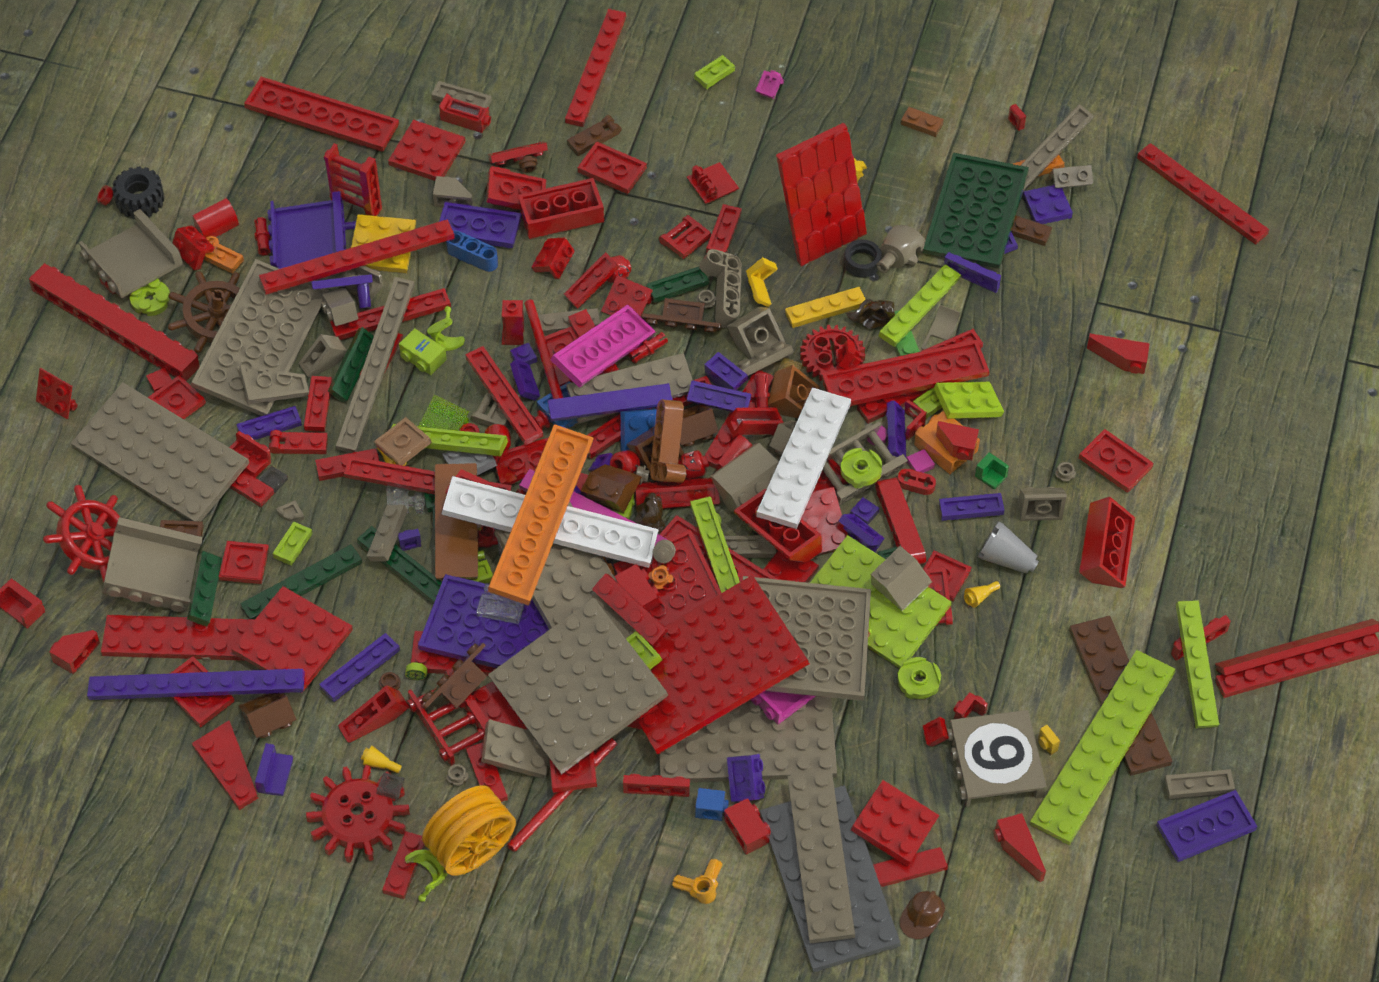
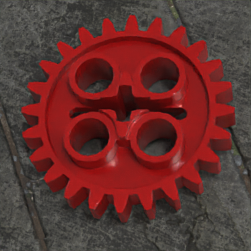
(813, 354)

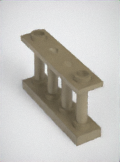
(891, 465)

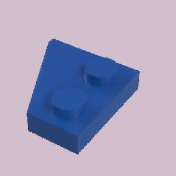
(635, 423)

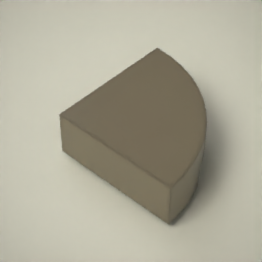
(290, 512)

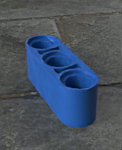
(473, 251)

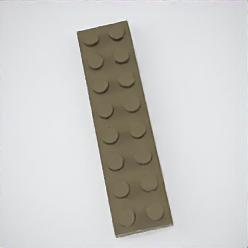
(821, 857)

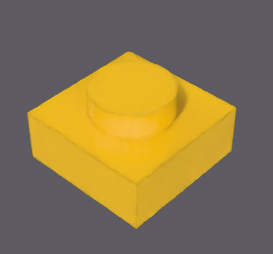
(1048, 740)

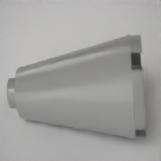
(1008, 550)

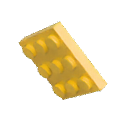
(375, 228)

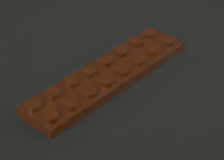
(1104, 663)

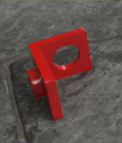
(919, 420)

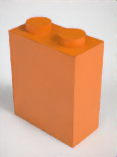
(926, 439)

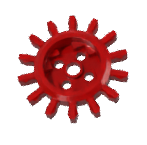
(360, 830)

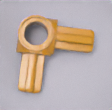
(695, 885)

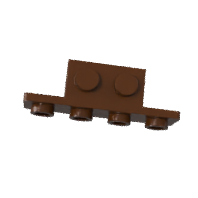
(682, 313)
(460, 682)

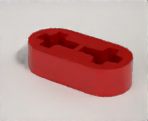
(917, 481)

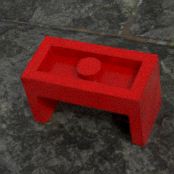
(20, 603)

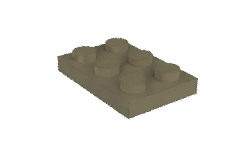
(513, 749)

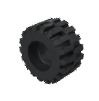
(135, 181)

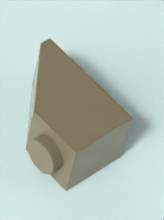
(450, 190)
(322, 355)

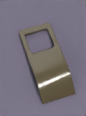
(943, 324)

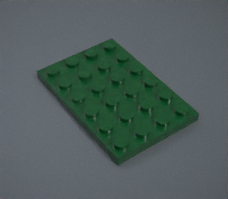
(976, 209)

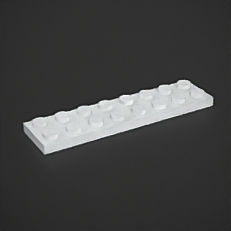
(803, 458)

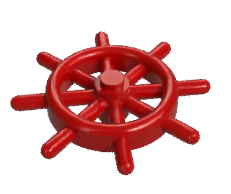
(91, 533)

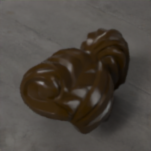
(873, 313)
(651, 513)

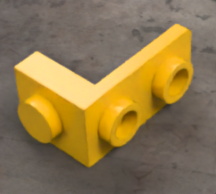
(756, 275)

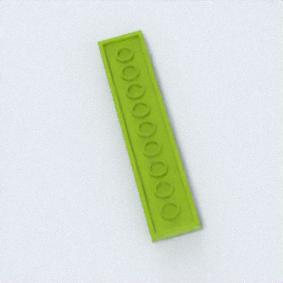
(1102, 747)

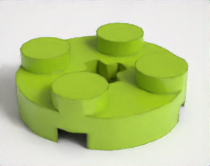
(150, 307)
(858, 477)
(916, 689)

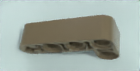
(728, 273)

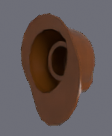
(922, 915)

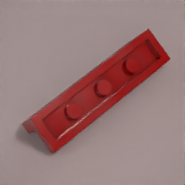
(678, 493)

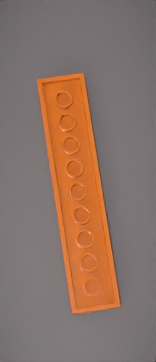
(540, 515)

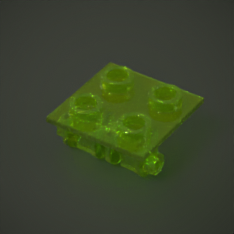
(444, 415)

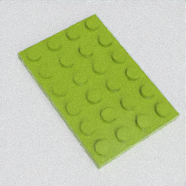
(892, 632)

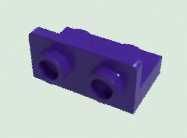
(861, 531)
(746, 777)

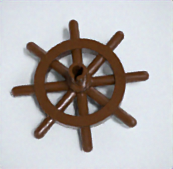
(217, 295)

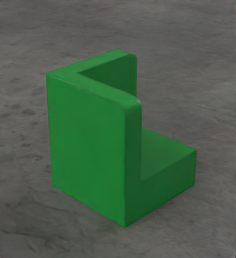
(991, 471)

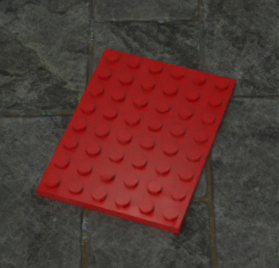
(719, 661)

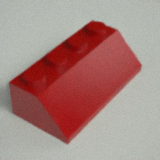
(561, 208)
(1107, 543)
(795, 544)

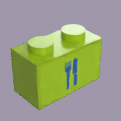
(422, 352)

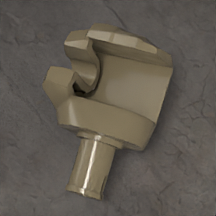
(900, 248)

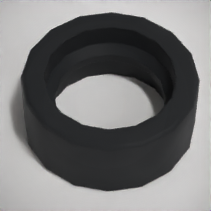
(862, 246)

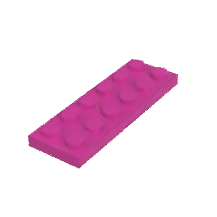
(603, 346)

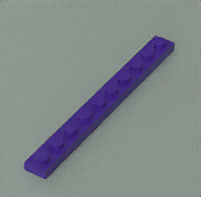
(196, 684)

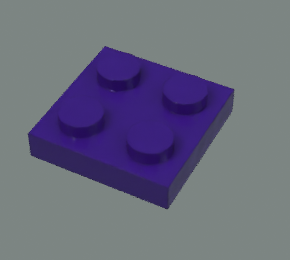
(1047, 204)

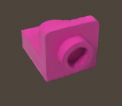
(769, 84)

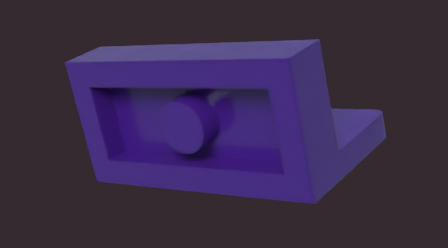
(724, 372)
(273, 771)

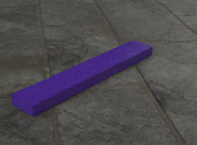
(608, 402)

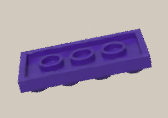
(484, 224)
(1206, 826)

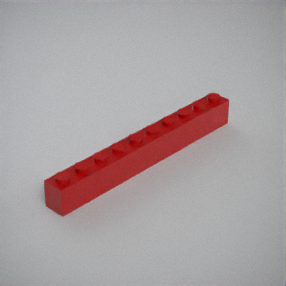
(114, 322)

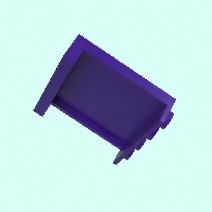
(306, 231)

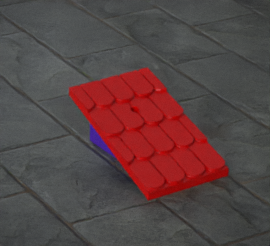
(822, 194)

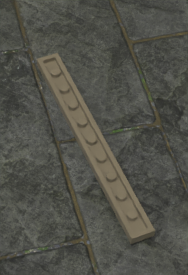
(375, 365)

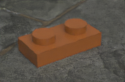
(922, 121)

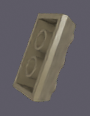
(745, 476)

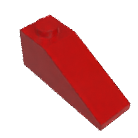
(1123, 353)
(373, 714)
(1018, 843)

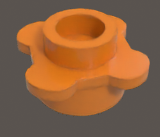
(660, 571)

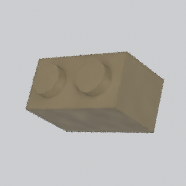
(339, 306)

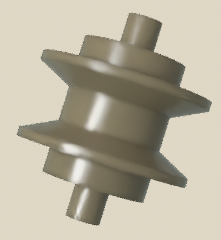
(664, 551)

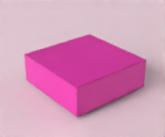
(920, 461)

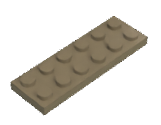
(662, 371)

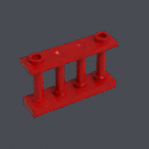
(367, 179)
(473, 716)

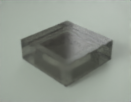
(274, 478)
(390, 786)

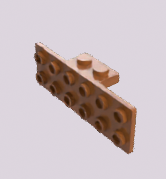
(454, 538)

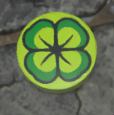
(416, 671)

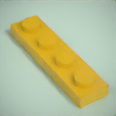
(824, 307)

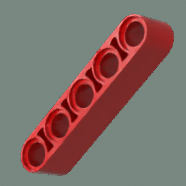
(900, 518)

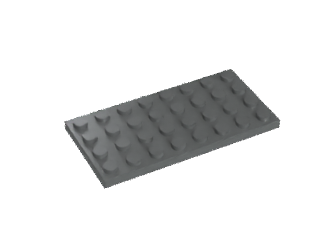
(870, 912)

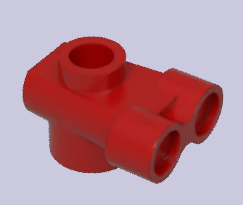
(487, 537)

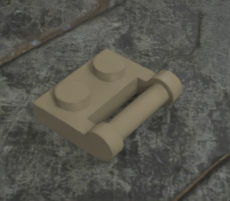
(494, 416)

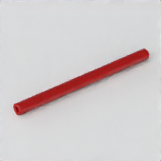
(543, 349)
(554, 802)

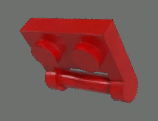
(688, 240)

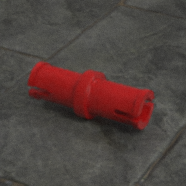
(262, 236)
(648, 347)
(761, 391)

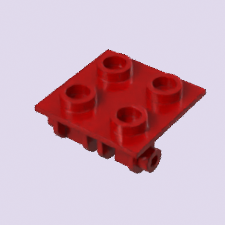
(712, 182)
(627, 293)
(55, 394)

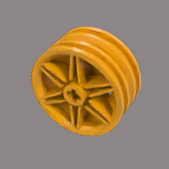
(468, 830)

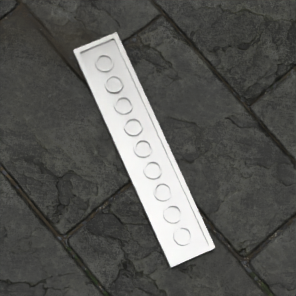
(577, 530)

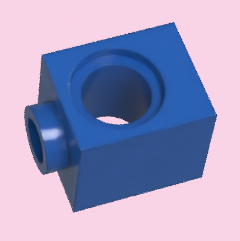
(710, 804)

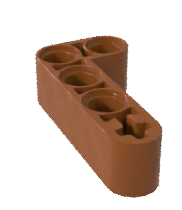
(667, 443)

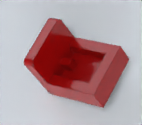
(971, 702)

